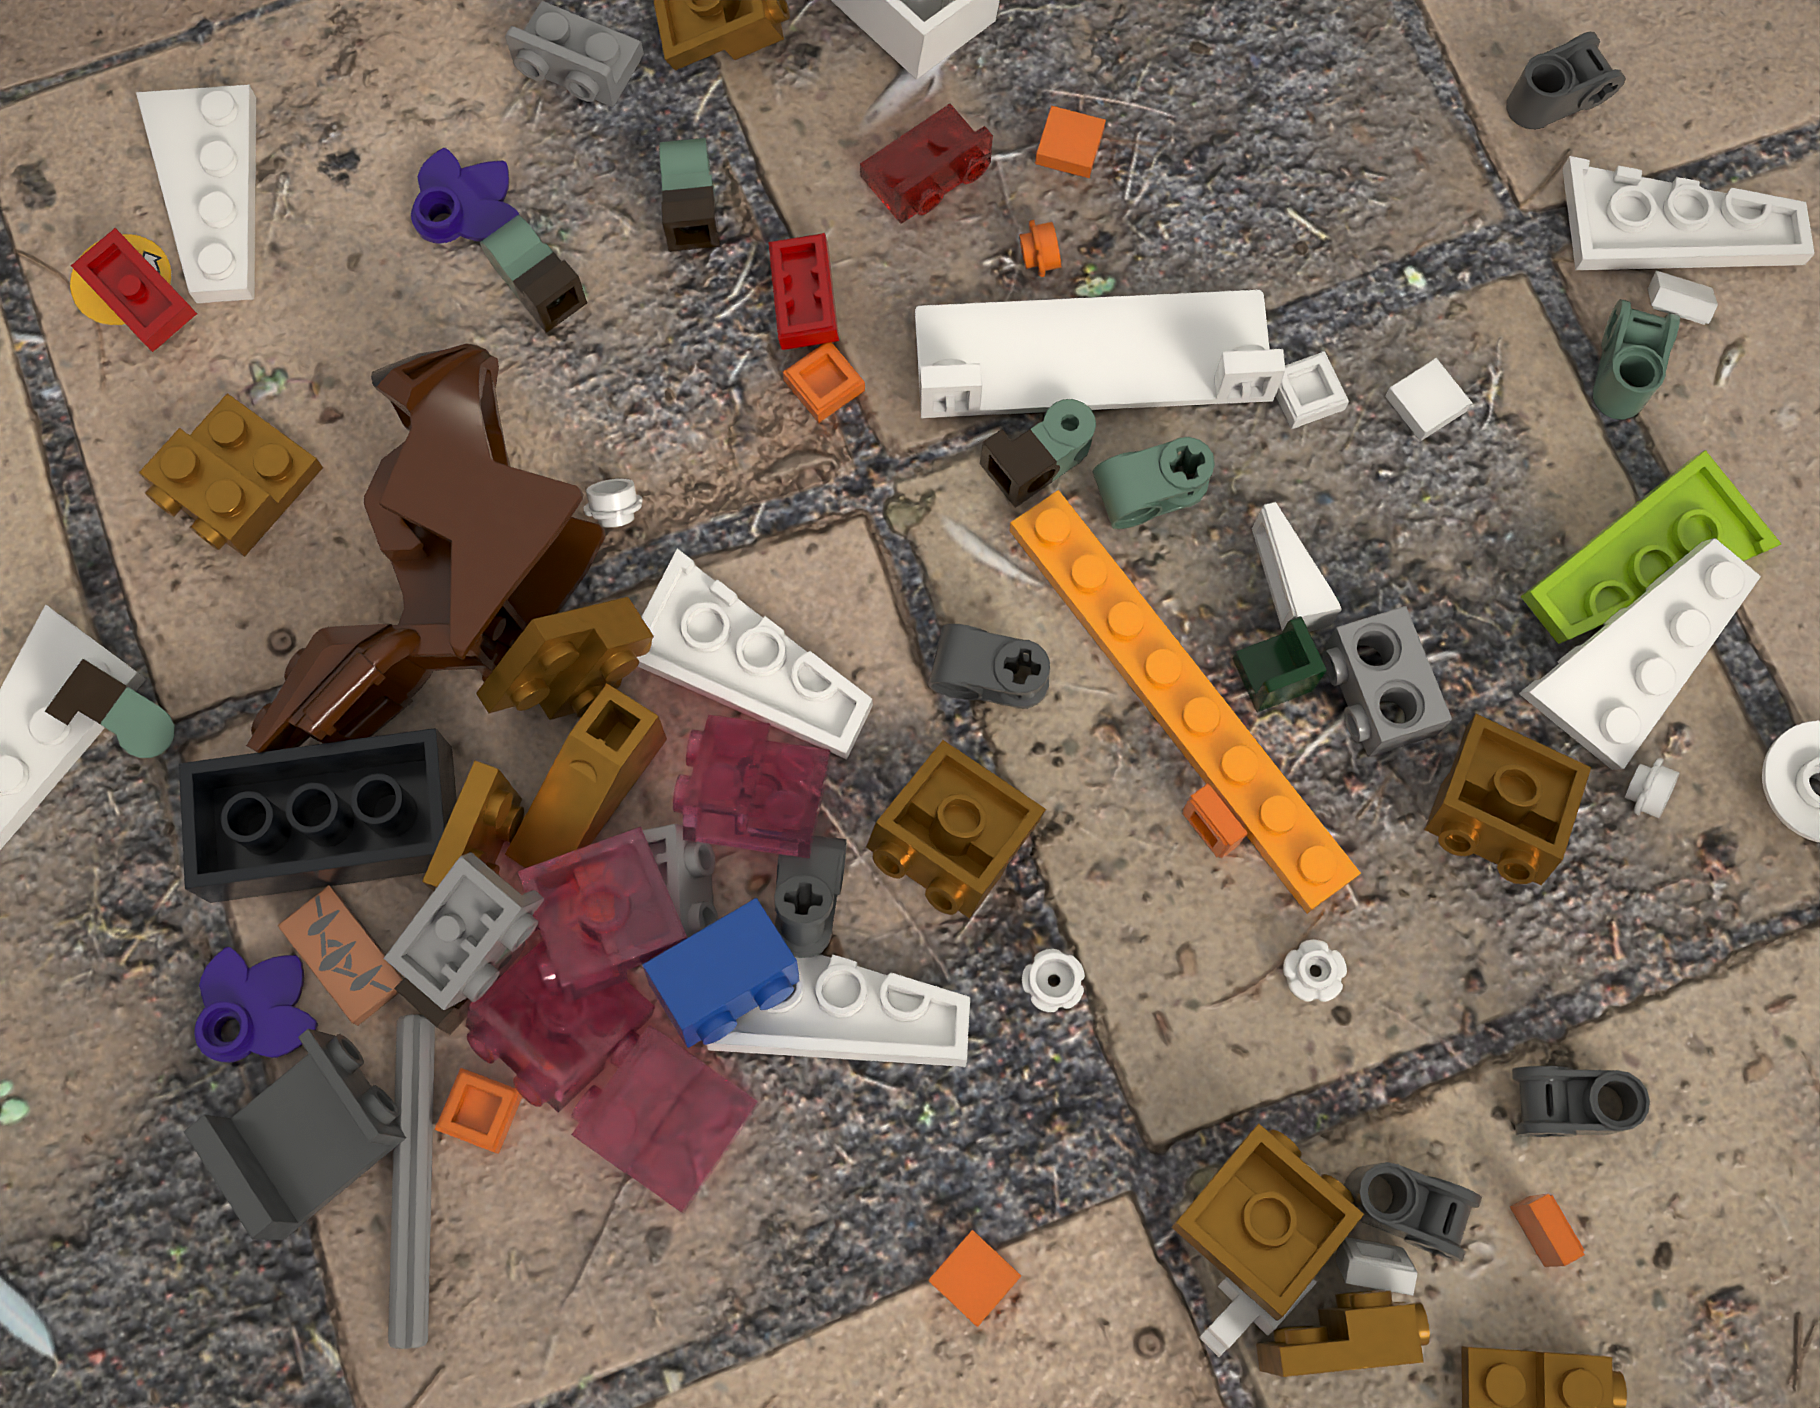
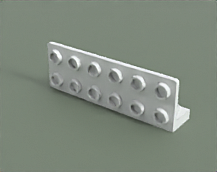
(1096, 352)

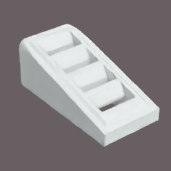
(1291, 573)

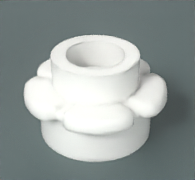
(612, 502)
(1652, 788)
(1066, 968)
(1298, 976)

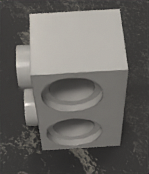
(1402, 679)

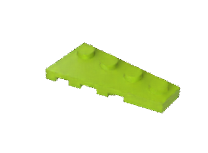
(1643, 544)

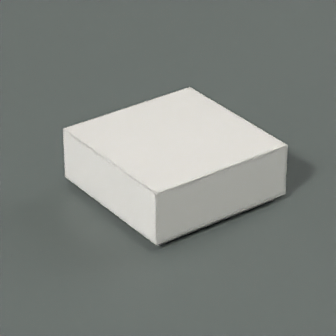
(1682, 297)
(1310, 391)
(1428, 399)
(1376, 1266)

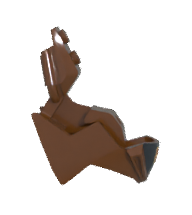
(469, 546)

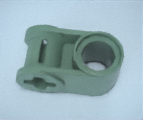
(1637, 350)
(1144, 482)

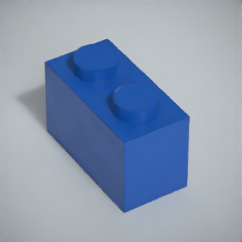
(723, 974)

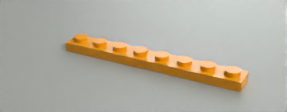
(1184, 702)

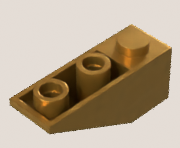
(588, 778)

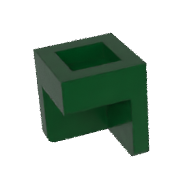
(1280, 666)

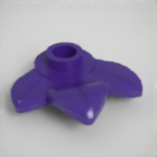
(468, 194)
(258, 999)

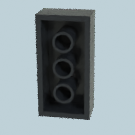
(315, 815)

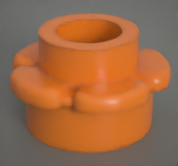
(1040, 247)

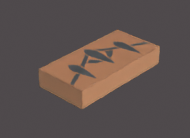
(342, 955)

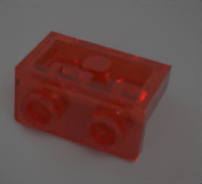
(927, 163)

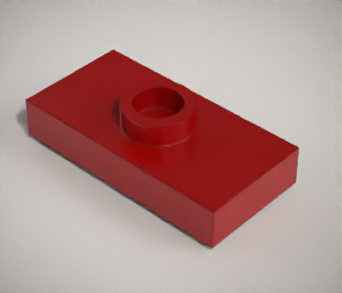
(803, 291)

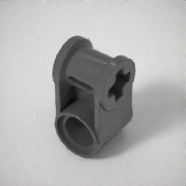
(1563, 83)
(982, 666)
(808, 895)
(1566, 1101)
(1422, 1209)

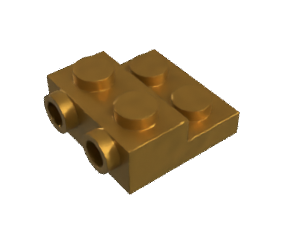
(705, 27)
(229, 475)
(568, 659)
(1508, 802)
(953, 830)
(1269, 1220)
(1356, 1334)
(1539, 1380)

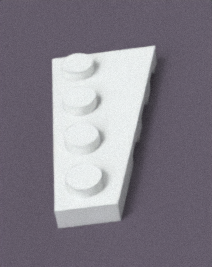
(1635, 665)

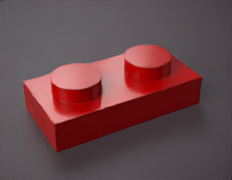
(133, 289)

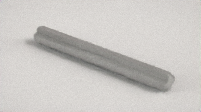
(412, 1184)

